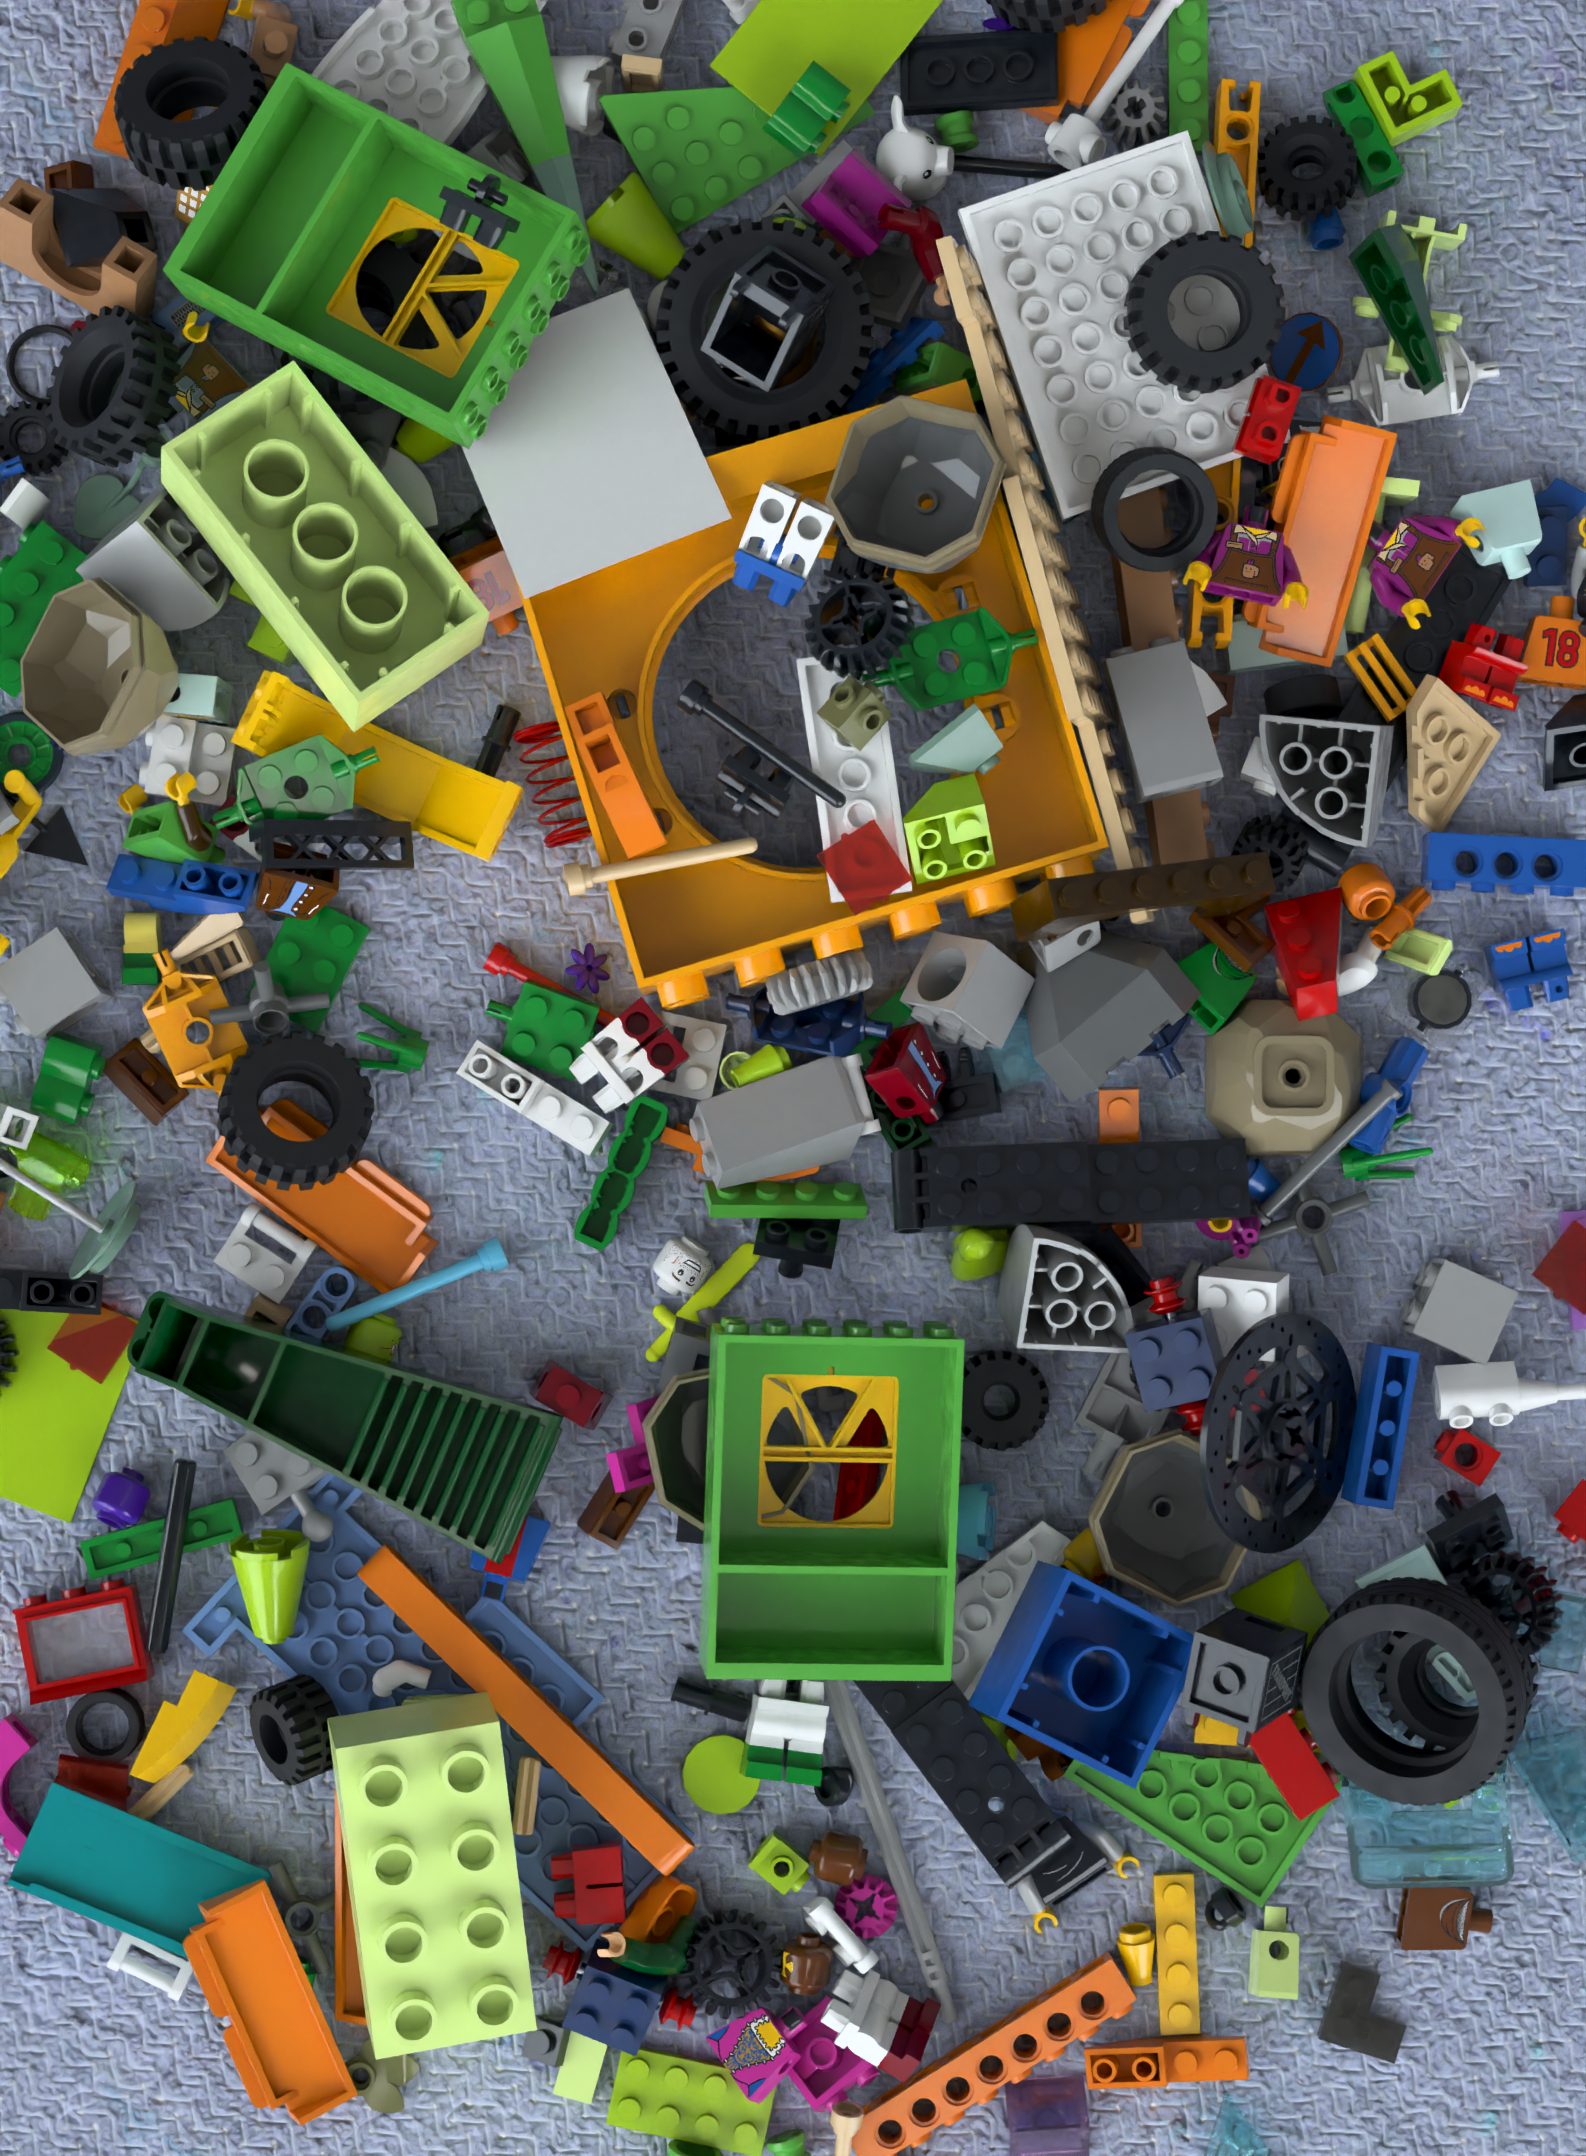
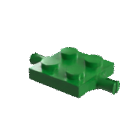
(546, 1027)

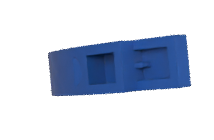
(183, 888)

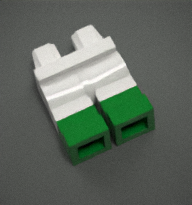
(786, 1734)

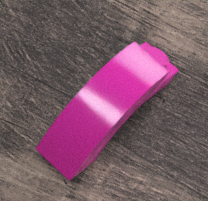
(14, 1744)

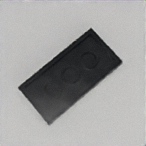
(980, 72)

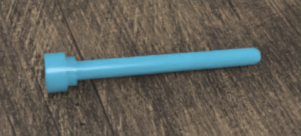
(486, 1258)

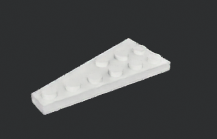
(989, 1597)

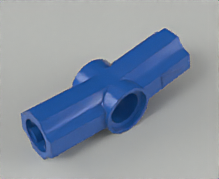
(1401, 1067)

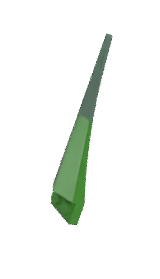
(515, 61)

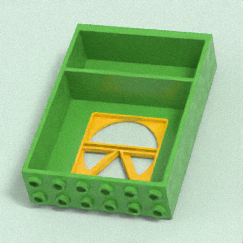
(309, 201)
(849, 1592)

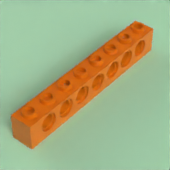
(997, 2040)

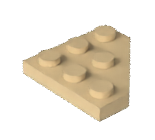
(1443, 751)

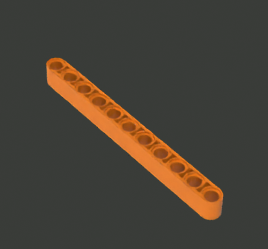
(526, 1709)

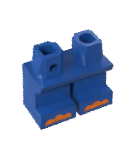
(1529, 962)

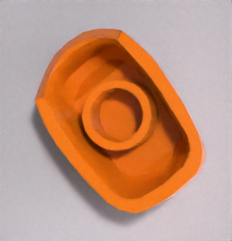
(659, 1909)

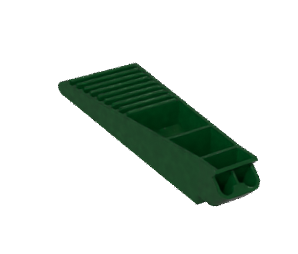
(396, 1432)

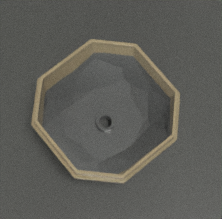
(899, 460)
(678, 1444)
(1171, 1553)

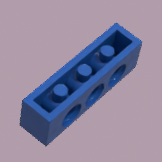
(1565, 856)

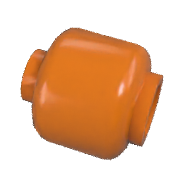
(1366, 891)

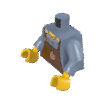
(206, 375)

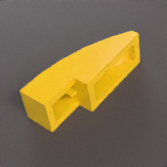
(182, 1726)

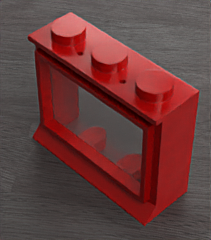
(83, 1641)

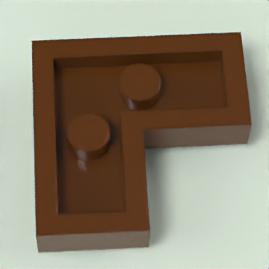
(1237, 934)

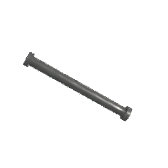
(1327, 1151)

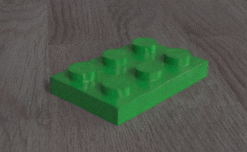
(314, 959)

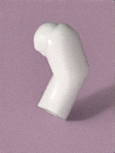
(398, 1673)

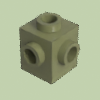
(855, 712)

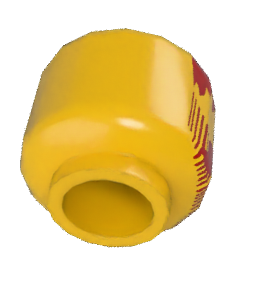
(1083, 1558)

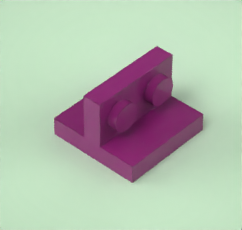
(850, 203)

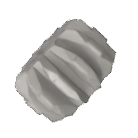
(1128, 127)

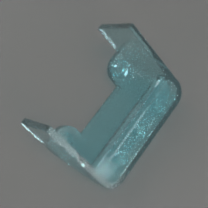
(1431, 1846)

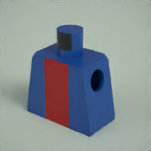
(515, 1565)

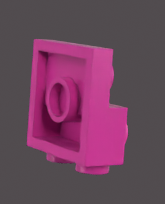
(825, 2068)

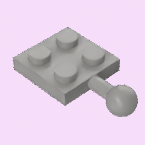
(276, 1477)

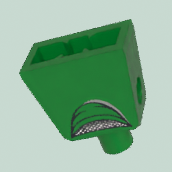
(1220, 985)

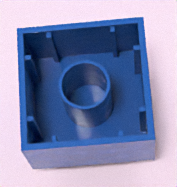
(1085, 1673)

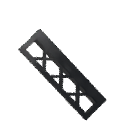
(336, 835)

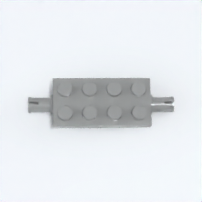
(1113, 1404)

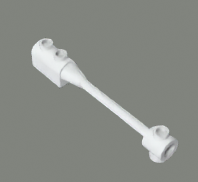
(1078, 138)
(1492, 1392)

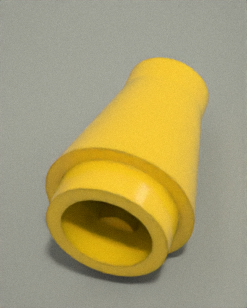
(1137, 1951)

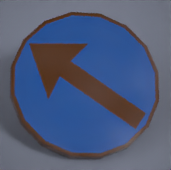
(1307, 351)

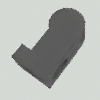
(683, 1347)

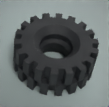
(1307, 144)
(1030, 1400)

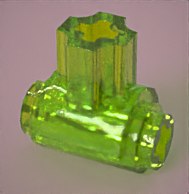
(52, 1166)

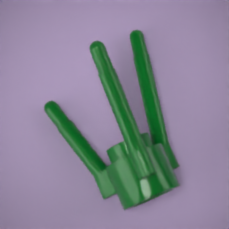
(408, 1051)
(1361, 1164)

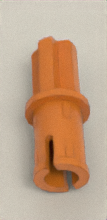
(1400, 918)

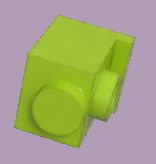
(777, 1849)

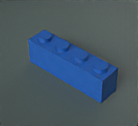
(1380, 1425)

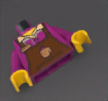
(1414, 558)
(1249, 564)

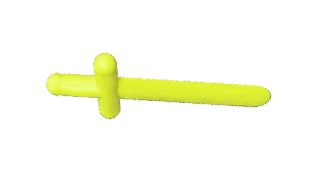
(707, 1295)

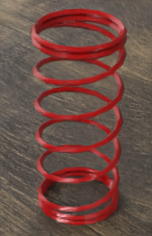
(528, 736)

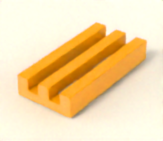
(1394, 667)

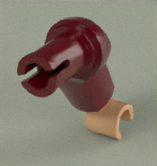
(923, 229)

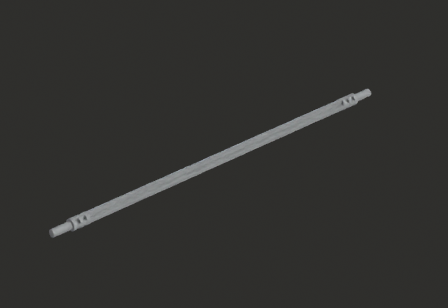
(885, 1829)

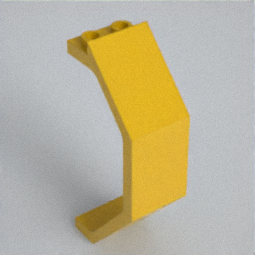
(408, 782)

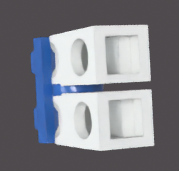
(777, 555)

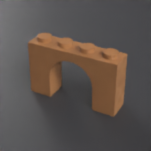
(34, 249)

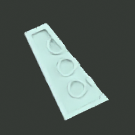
(1420, 1564)

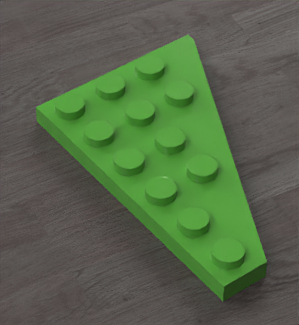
(699, 146)
(1213, 1813)

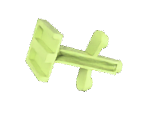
(1425, 238)
(1394, 492)

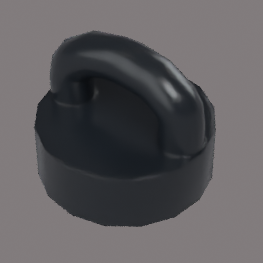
(835, 1785)
(1228, 1907)

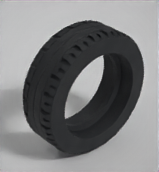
(1368, 1753)

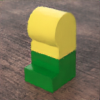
(142, 940)

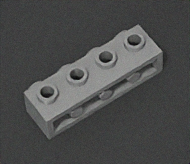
(646, 28)

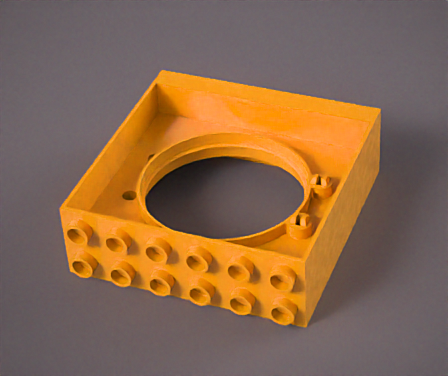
(745, 912)

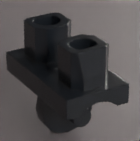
(461, 206)
(750, 789)

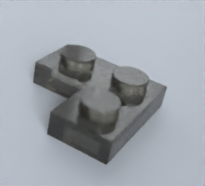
(1349, 2019)

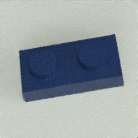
(1550, 555)

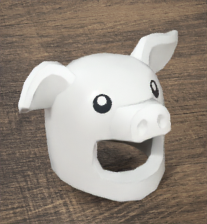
(913, 158)

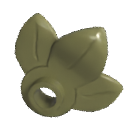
(384, 2078)

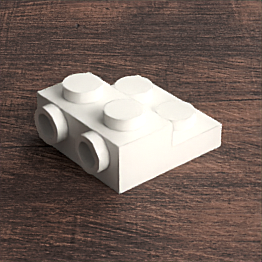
(194, 748)

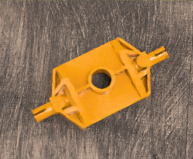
(176, 1004)

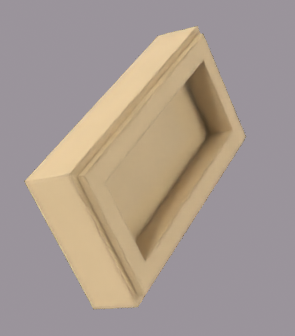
(642, 73)

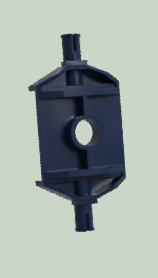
(833, 1028)

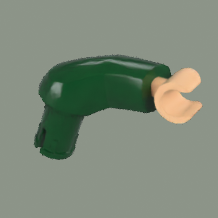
(653, 1958)

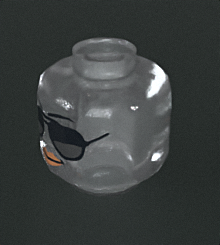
(608, 278)

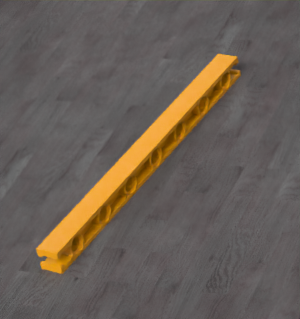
(1226, 476)

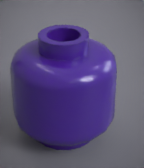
(121, 1498)

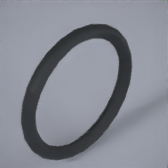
(13, 352)

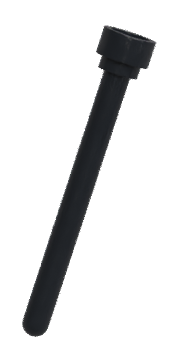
(698, 700)

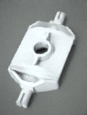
(1388, 400)

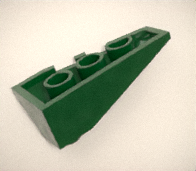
(1395, 283)

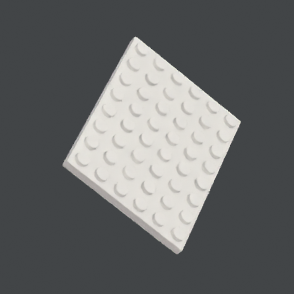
(1057, 287)

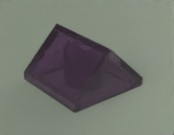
(1047, 2116)

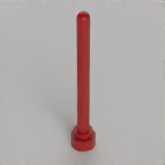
(503, 962)

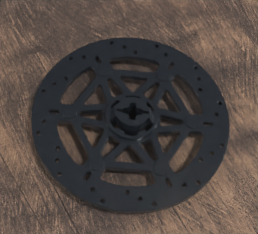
(1277, 1432)

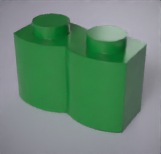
(807, 110)
(67, 1077)

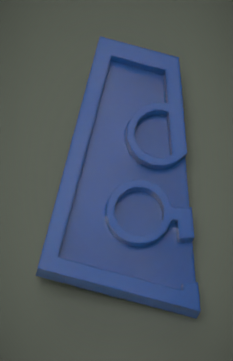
(896, 354)

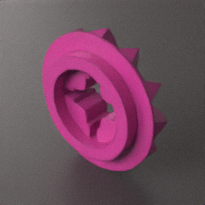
(884, 1904)

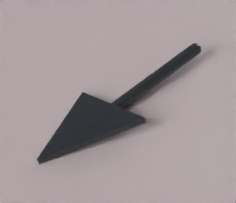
(55, 838)

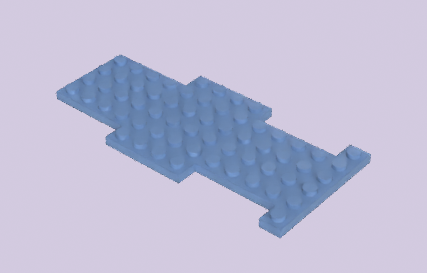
(351, 1633)

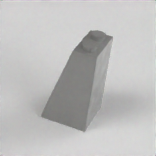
(1161, 720)
(779, 1124)

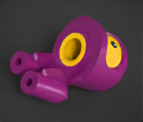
(1239, 1232)

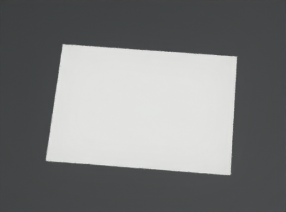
(591, 451)

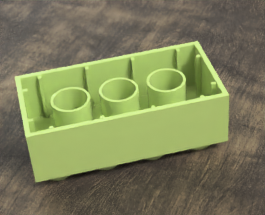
(323, 545)
(432, 1874)

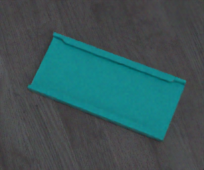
(123, 1869)

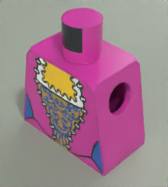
(759, 2049)

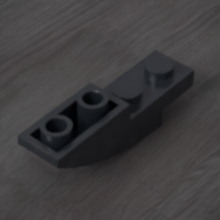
(50, 1291)

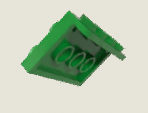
(27, 584)

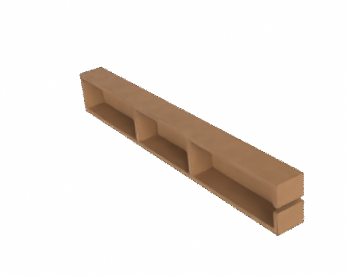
(1147, 614)

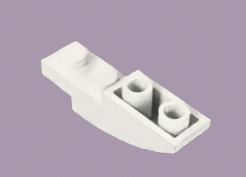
(534, 1098)

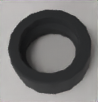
(1305, 697)
(124, 1701)

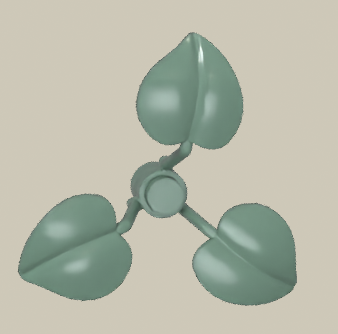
(103, 500)

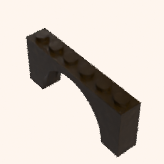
(1212, 885)

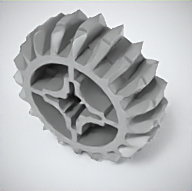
(819, 982)

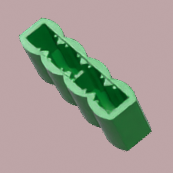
(617, 1183)

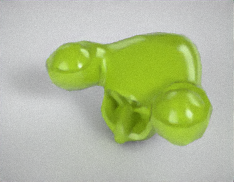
(978, 1253)

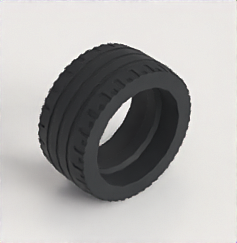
(1197, 529)

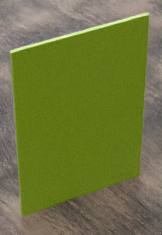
(846, 37)
(51, 1418)

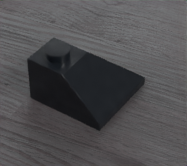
(1566, 746)

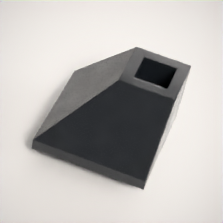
(95, 220)

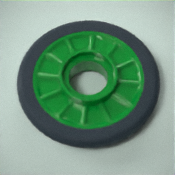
(44, 760)

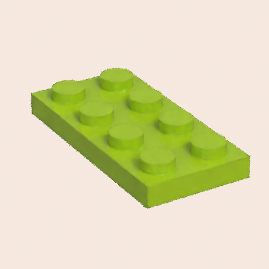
(687, 2102)

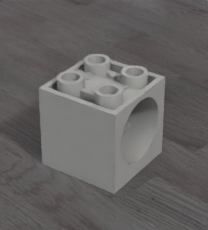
(52, 985)
(967, 990)
(1457, 1310)

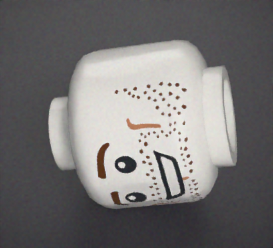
(682, 1265)

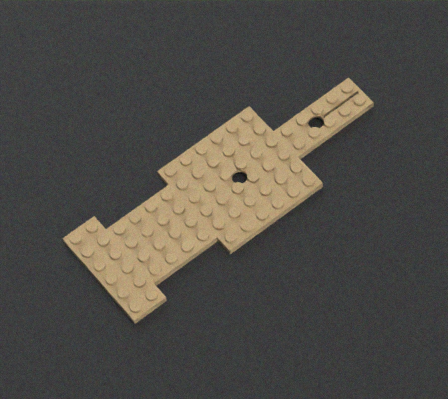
(1043, 555)

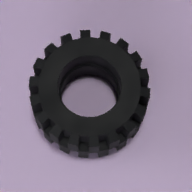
(293, 1728)

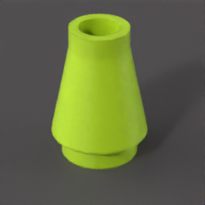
(763, 1064)

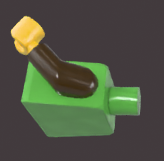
(170, 829)

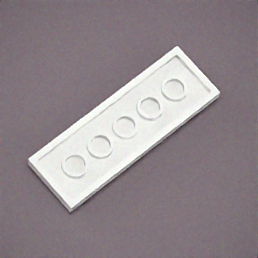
(862, 776)

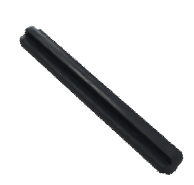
(170, 1555)

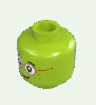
(375, 1336)

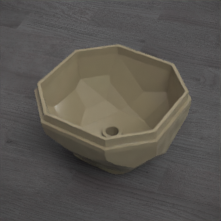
(96, 670)
(1248, 1082)

